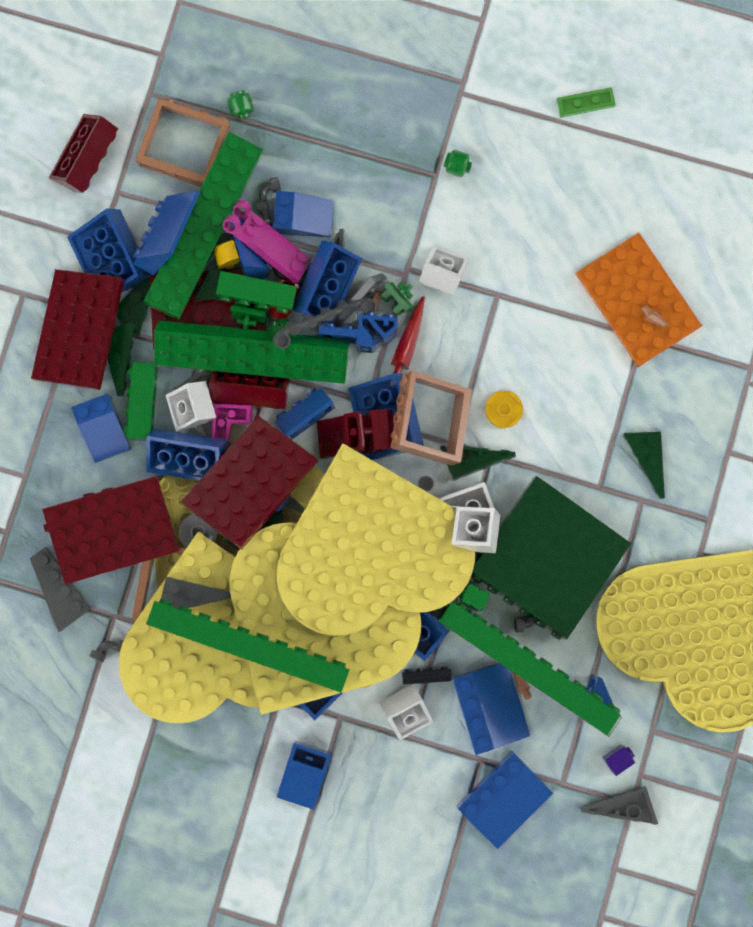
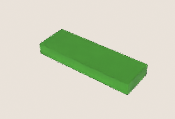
(586, 102)

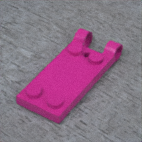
(267, 242)

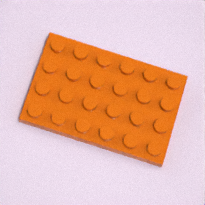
(624, 284)

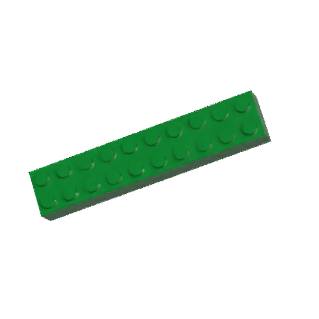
(204, 226)
(250, 352)
(247, 646)
(533, 670)

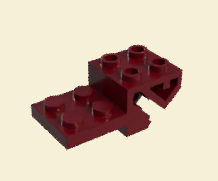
(360, 432)

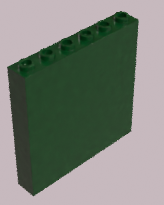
(550, 558)

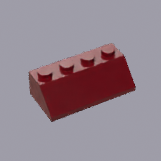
(84, 153)
(249, 390)

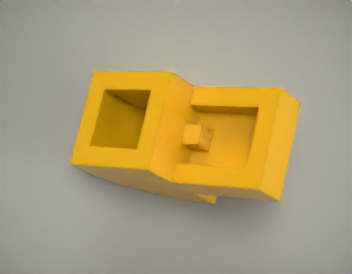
(226, 255)

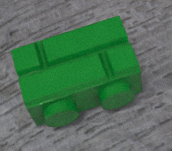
(474, 596)

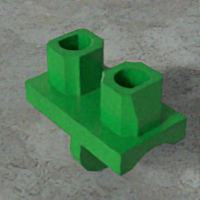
(402, 302)
(248, 316)

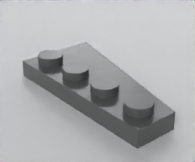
(63, 600)

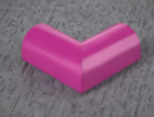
(226, 416)

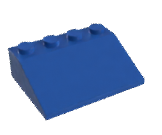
(164, 231)
(108, 248)
(381, 395)
(490, 707)
(504, 799)

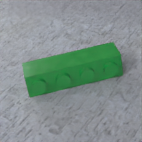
(256, 291)
(141, 401)

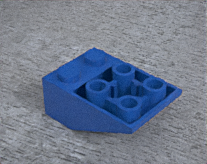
(304, 775)

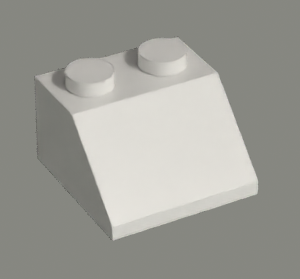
(443, 270)
(190, 405)
(476, 529)
(406, 712)

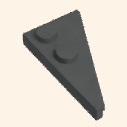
(365, 291)

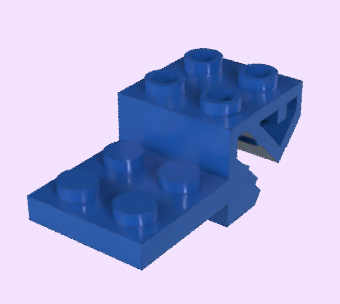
(369, 326)

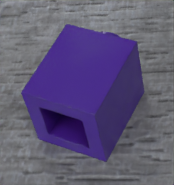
(619, 759)

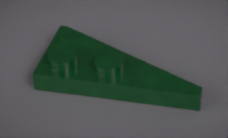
(120, 355)

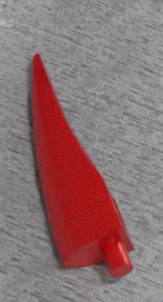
(408, 340)

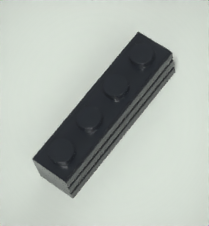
(426, 676)

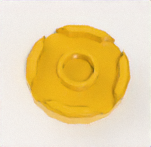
(504, 409)

